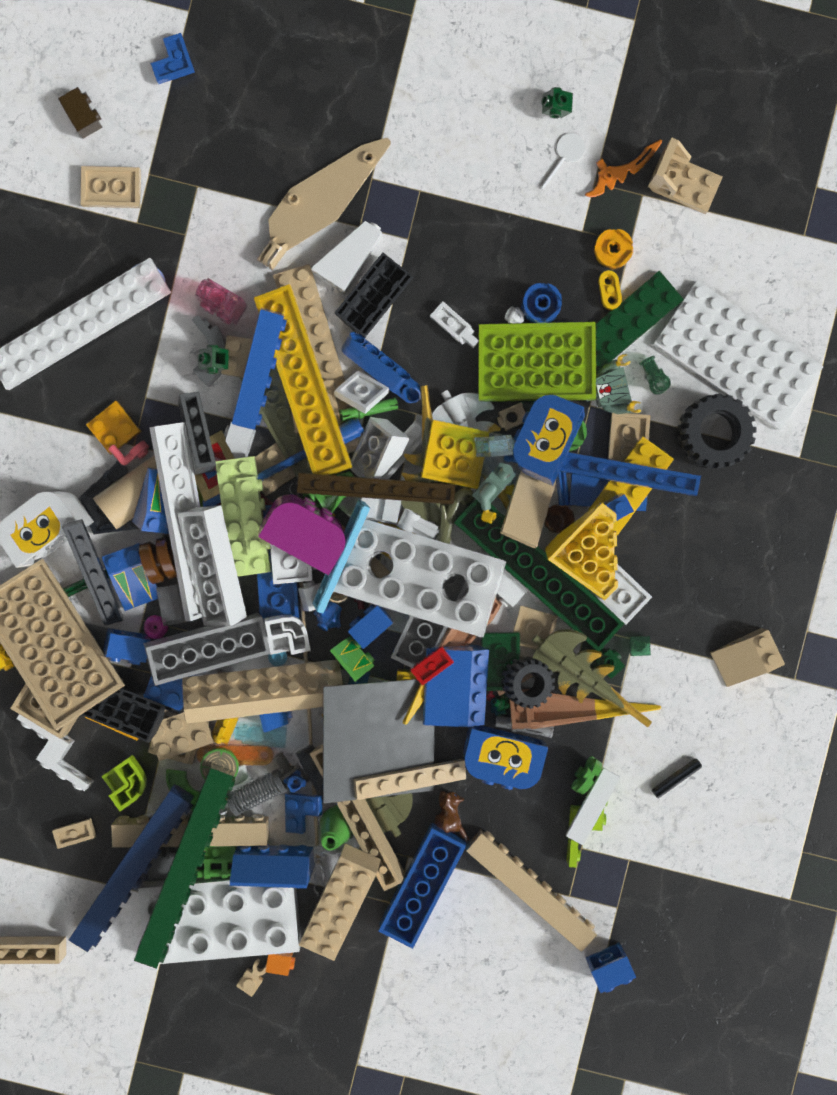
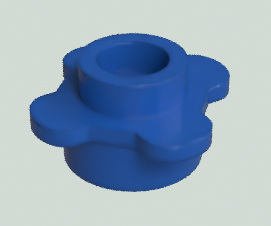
(295, 786)

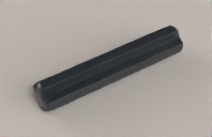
(677, 778)

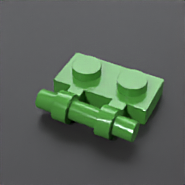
(215, 855)

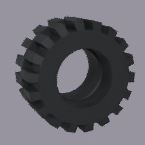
(540, 689)

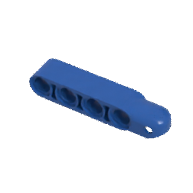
(381, 367)

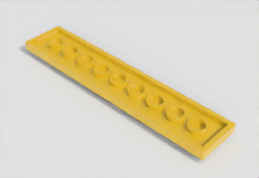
(306, 387)

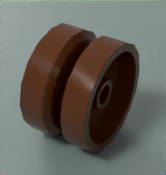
(158, 560)

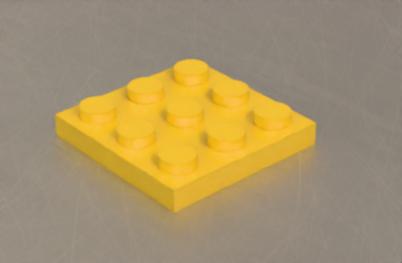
(452, 455)

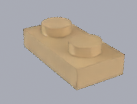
(74, 833)

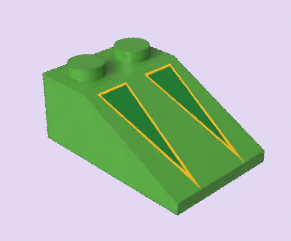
(353, 658)

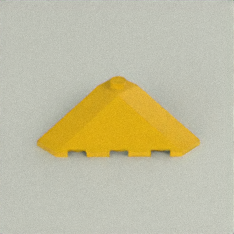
(587, 550)

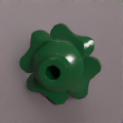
(500, 705)

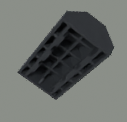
(373, 295)
(129, 714)

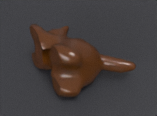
(449, 818)

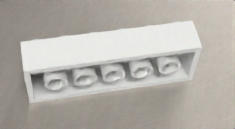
(212, 566)

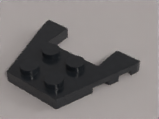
(101, 522)

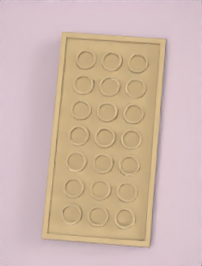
(53, 646)

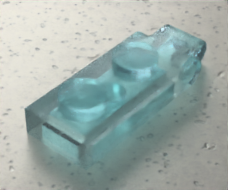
(254, 735)

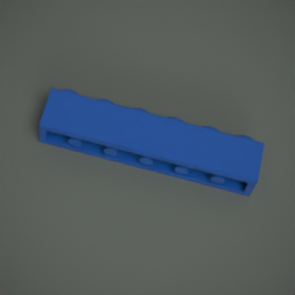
(257, 370)

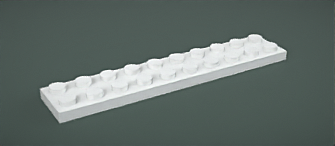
(81, 323)
(178, 494)

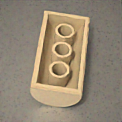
(122, 497)

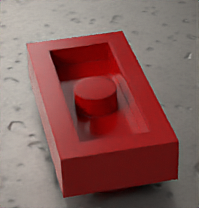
(432, 665)

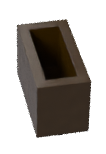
(80, 112)

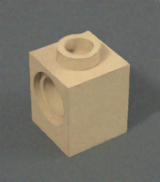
(518, 410)

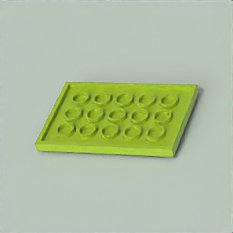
(537, 361)

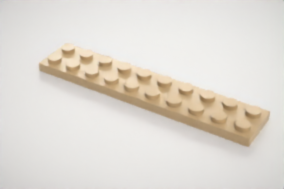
(317, 328)

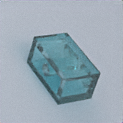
(494, 446)

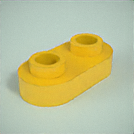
(610, 291)

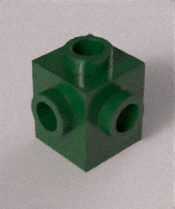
(557, 103)
(213, 359)
(614, 659)

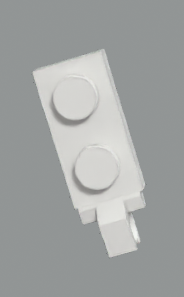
(454, 325)

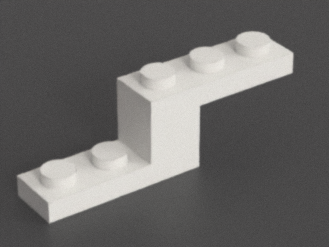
(54, 752)

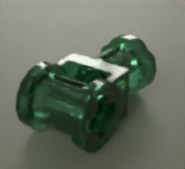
(655, 376)

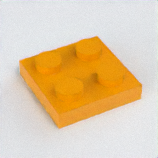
(113, 427)

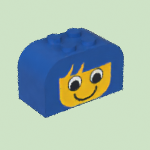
(547, 437)
(504, 757)

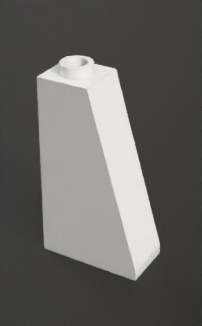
(346, 260)

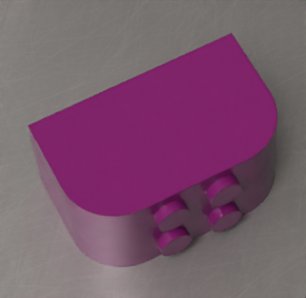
(304, 531)

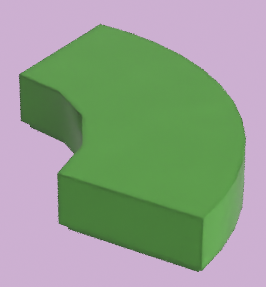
(180, 778)

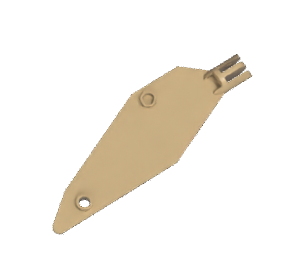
(319, 200)

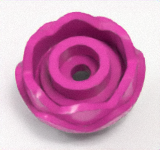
(149, 627)

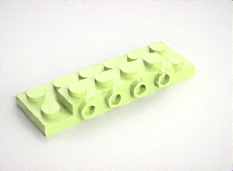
(243, 514)

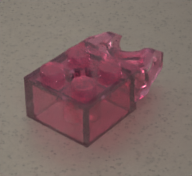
(219, 300)

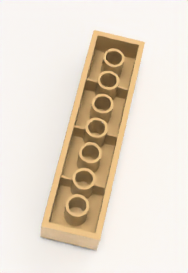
(258, 691)

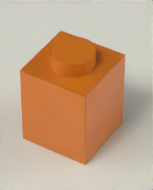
(280, 963)

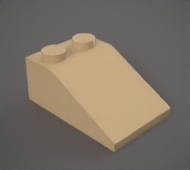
(747, 657)

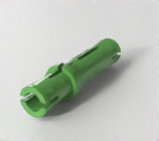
(381, 406)

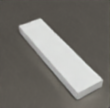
(592, 806)

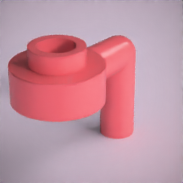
(139, 450)

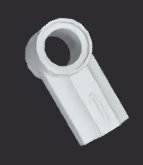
(414, 523)

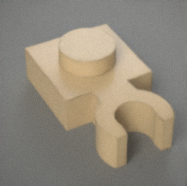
(251, 979)

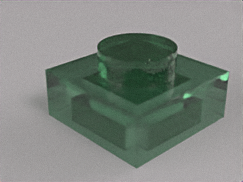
(640, 646)

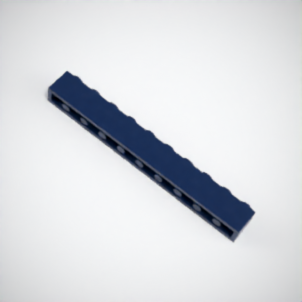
(131, 867)

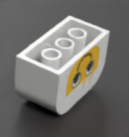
(36, 526)

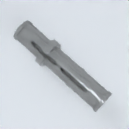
(505, 722)

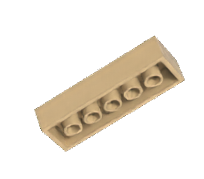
(340, 902)

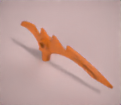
(609, 175)

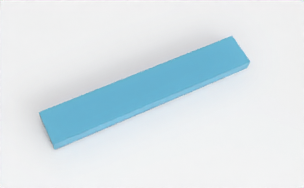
(351, 533)

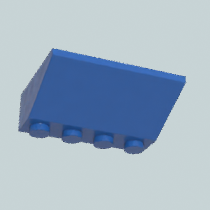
(459, 691)

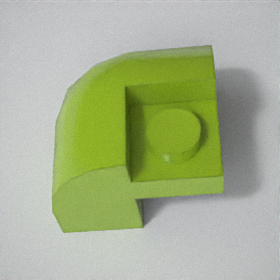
(126, 782)

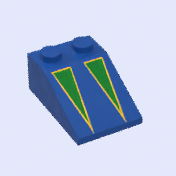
(150, 509)
(129, 577)

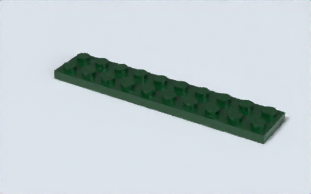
(631, 320)

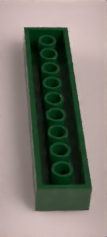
(542, 577)
(183, 868)

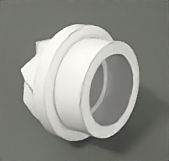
(514, 315)

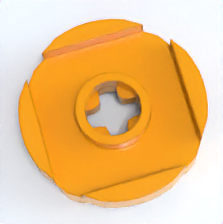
(612, 237)

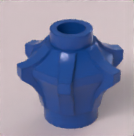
(330, 617)

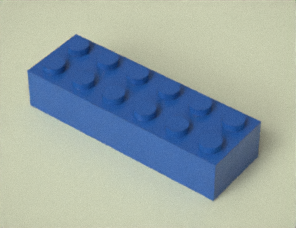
(422, 886)

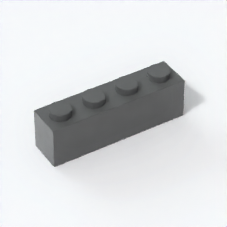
(197, 432)

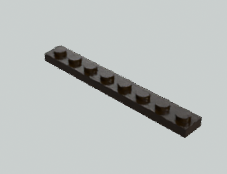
(375, 488)

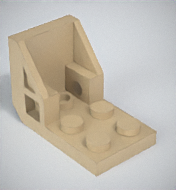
(682, 180)

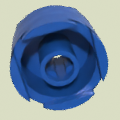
(537, 294)

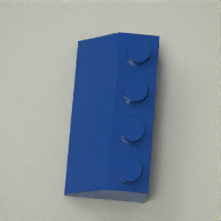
(272, 866)

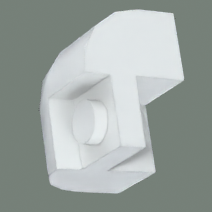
(286, 634)

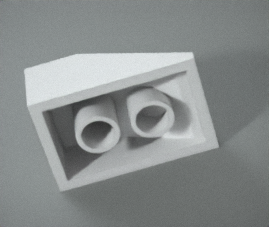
(378, 448)

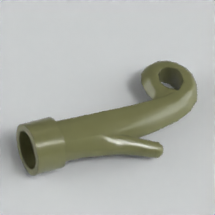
(448, 516)

